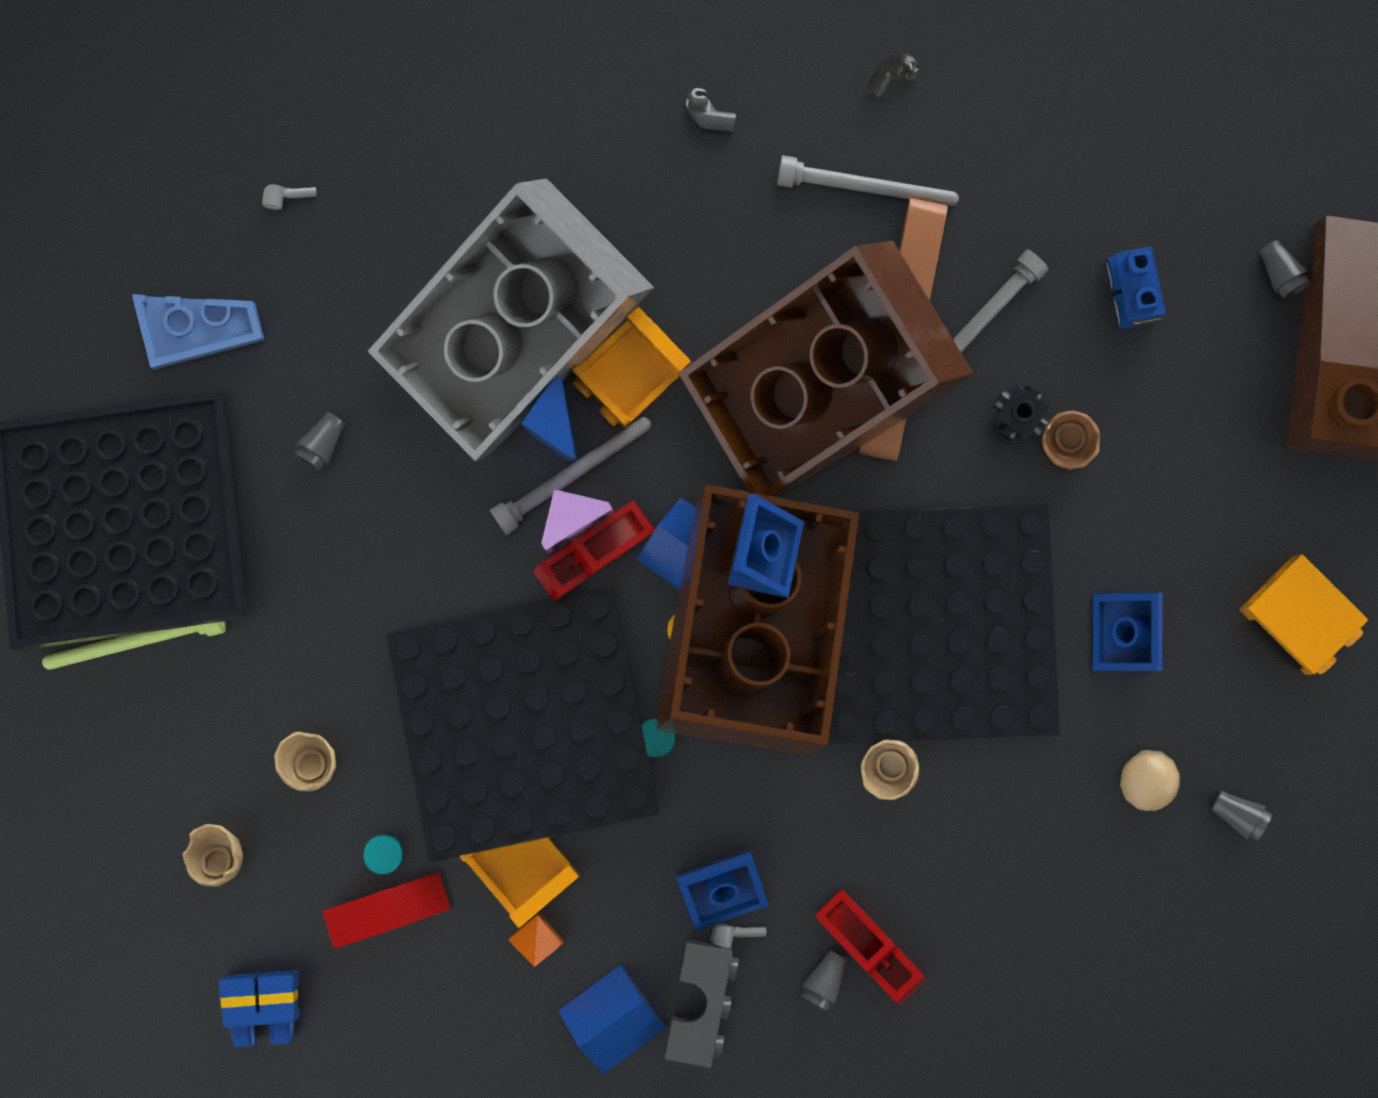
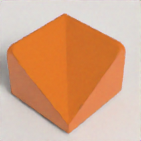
(536, 939)

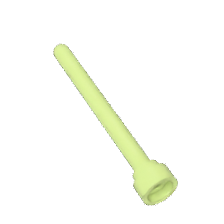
(124, 643)

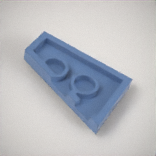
(193, 328)

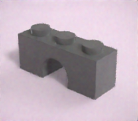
(697, 1038)

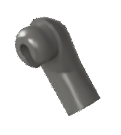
(706, 115)

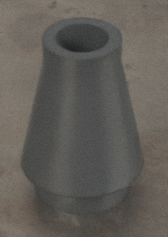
(1284, 271)
(319, 443)
(1243, 815)
(825, 981)

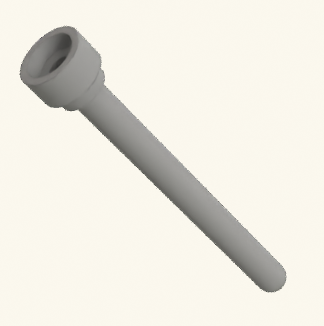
(794, 173)
(1028, 269)
(511, 513)

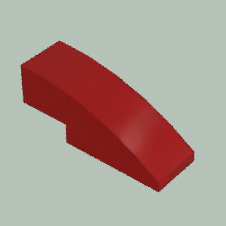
(593, 551)
(386, 910)
(871, 947)

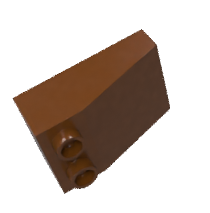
(1338, 344)
(825, 369)
(753, 661)

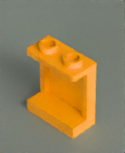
(630, 369)
(1305, 615)
(524, 876)

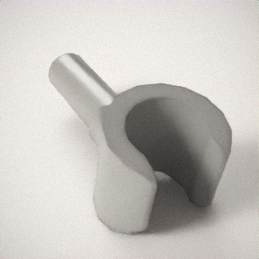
(274, 195)
(723, 934)

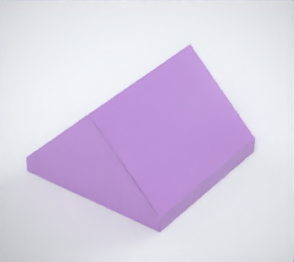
(570, 517)

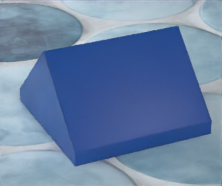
(551, 421)
(668, 544)
(765, 548)
(1127, 632)
(722, 889)
(611, 1019)

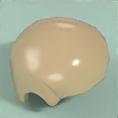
(305, 761)
(890, 769)
(1150, 780)
(212, 855)

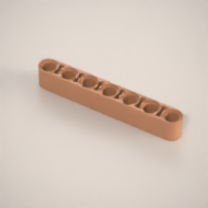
(920, 250)

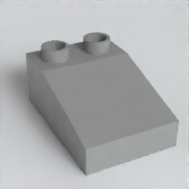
(509, 316)

